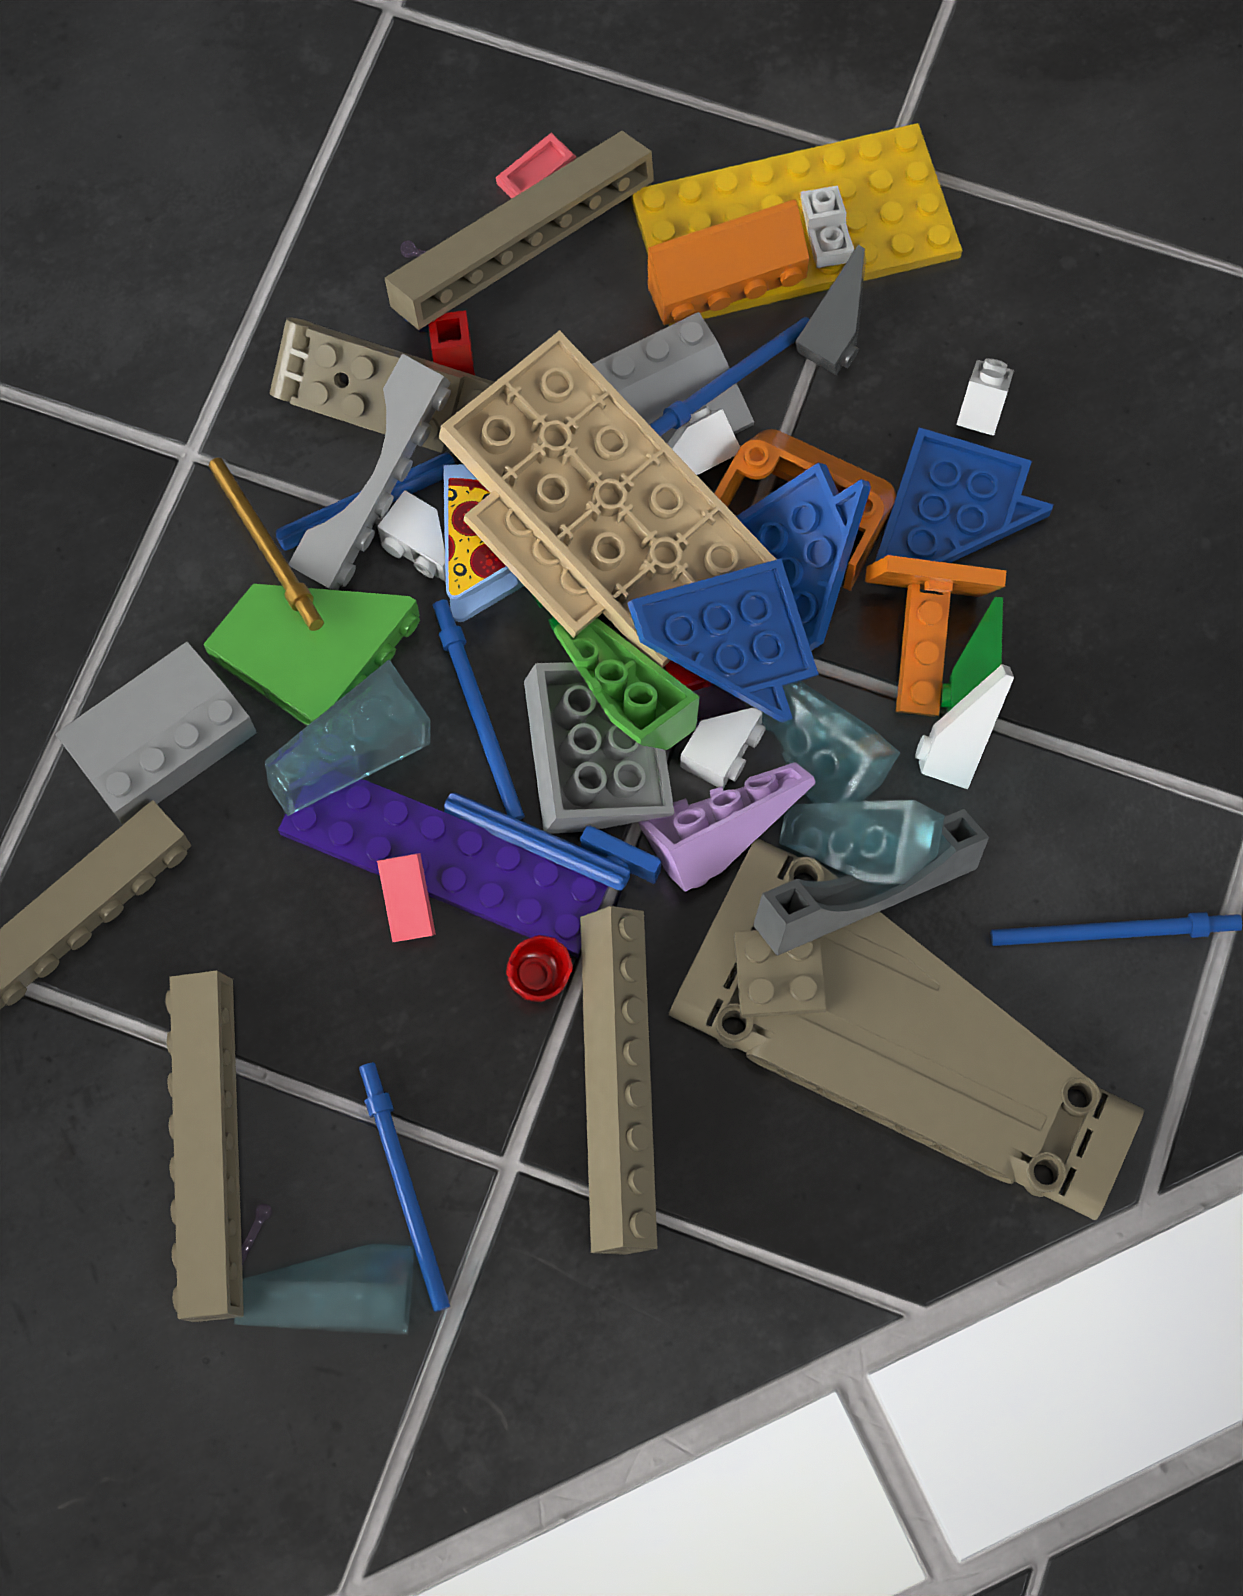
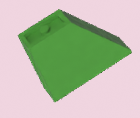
(303, 668)

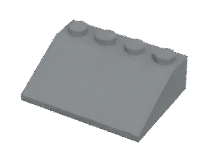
(671, 369)
(156, 732)
(585, 762)

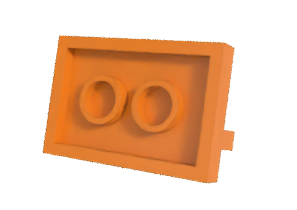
(928, 620)

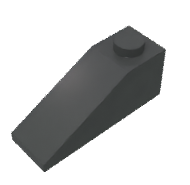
(834, 327)

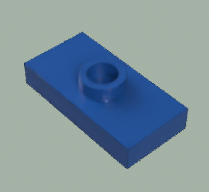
(638, 861)

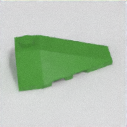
(631, 686)

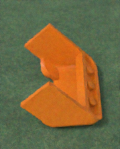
(787, 458)

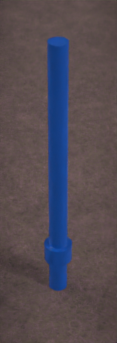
(681, 411)
(454, 641)
(1195, 925)
(379, 1107)

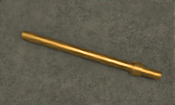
(296, 593)

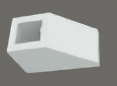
(985, 396)
(415, 532)
(719, 744)

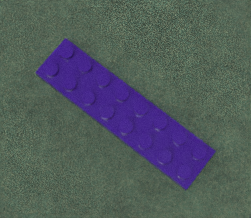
(459, 860)

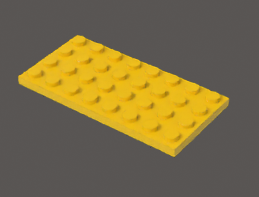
(884, 184)

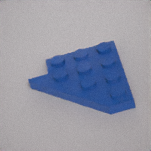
(957, 500)
(814, 536)
(732, 632)

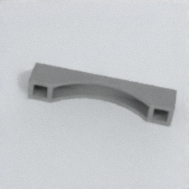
(411, 401)

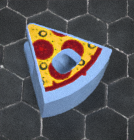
(473, 571)

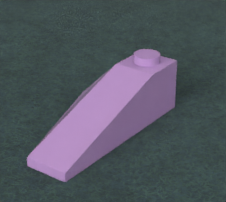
(712, 833)

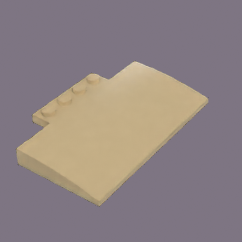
(588, 494)

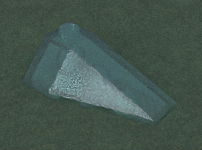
(833, 746)
(866, 839)
(341, 1292)

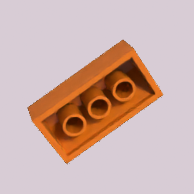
(728, 262)

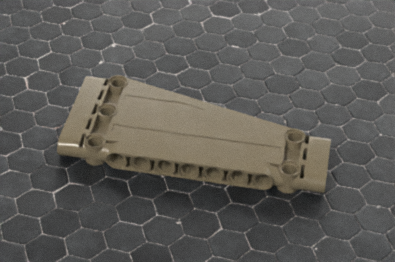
(915, 1049)

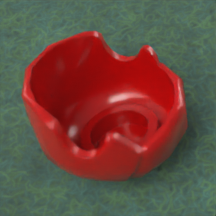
(539, 968)

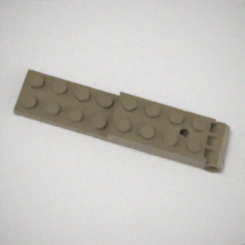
(312, 367)

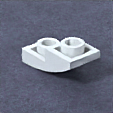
(827, 226)

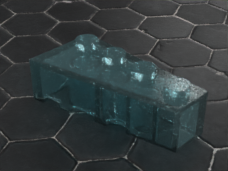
(349, 741)

